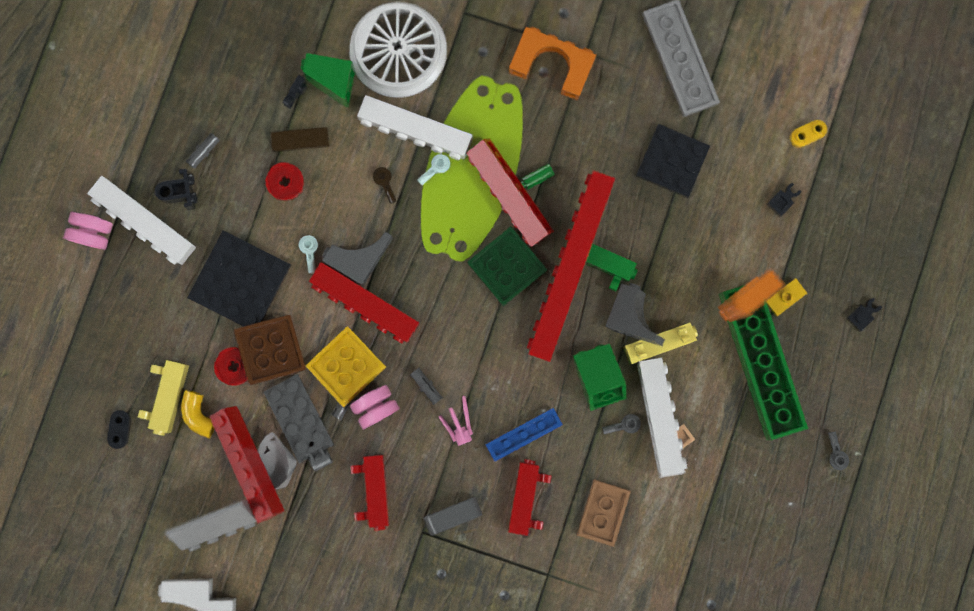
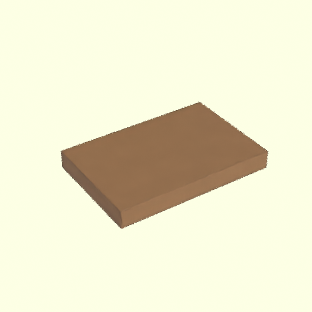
(603, 513)

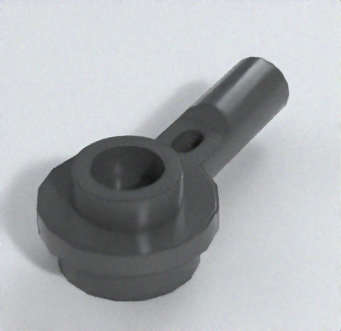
(629, 424)
(838, 459)

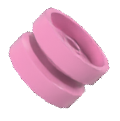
(88, 230)
(373, 404)

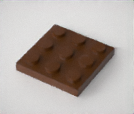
(269, 350)

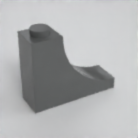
(357, 263)
(628, 315)

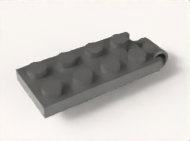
(300, 422)

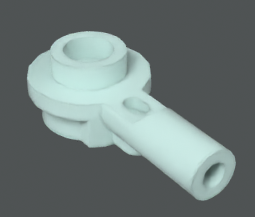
(439, 163)
(308, 246)

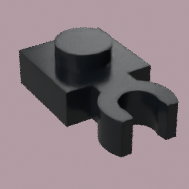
(298, 88)
(782, 201)
(861, 316)

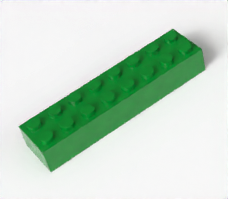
(766, 371)

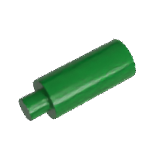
(537, 176)

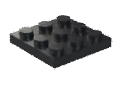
(673, 161)

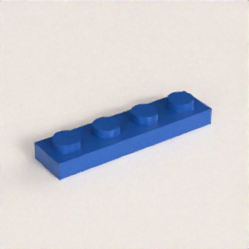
(524, 434)

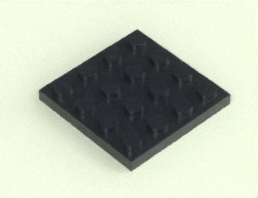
(239, 280)

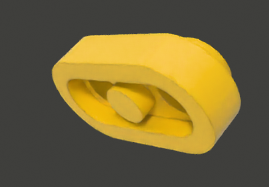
(809, 133)

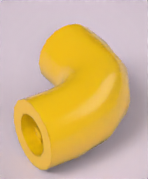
(193, 416)

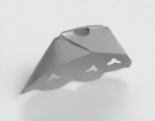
(278, 461)

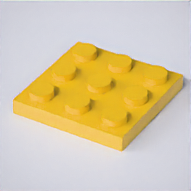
(345, 366)

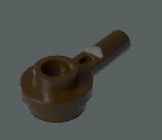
(382, 177)

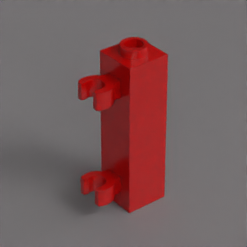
(376, 492)
(523, 498)

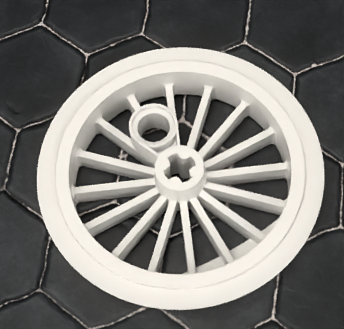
(363, 32)

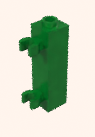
(611, 264)

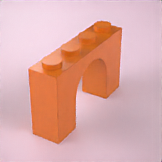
(535, 43)
(750, 296)

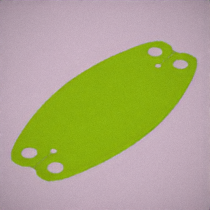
(459, 195)

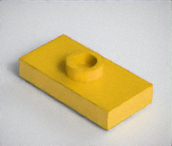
(786, 297)

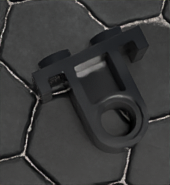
(180, 190)

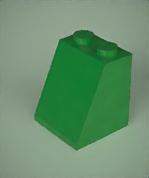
(330, 76)
(600, 376)

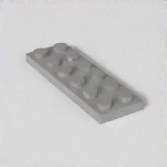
(681, 58)

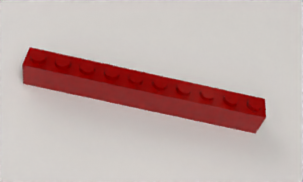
(571, 266)

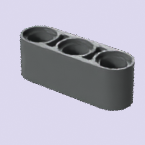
(452, 516)

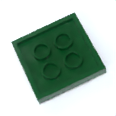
(507, 266)

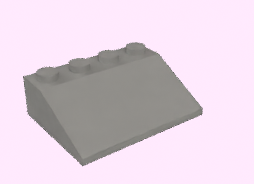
(212, 525)

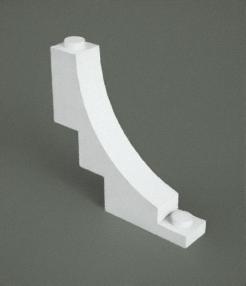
(195, 594)

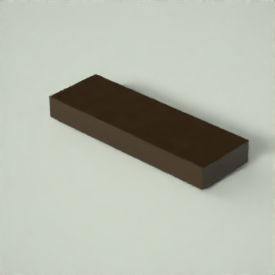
(300, 139)

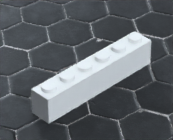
(414, 127)
(140, 219)
(660, 417)

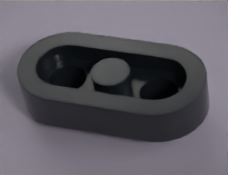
(121, 430)

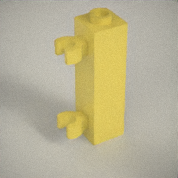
(673, 339)
(167, 397)

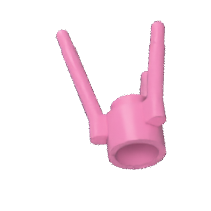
(461, 434)

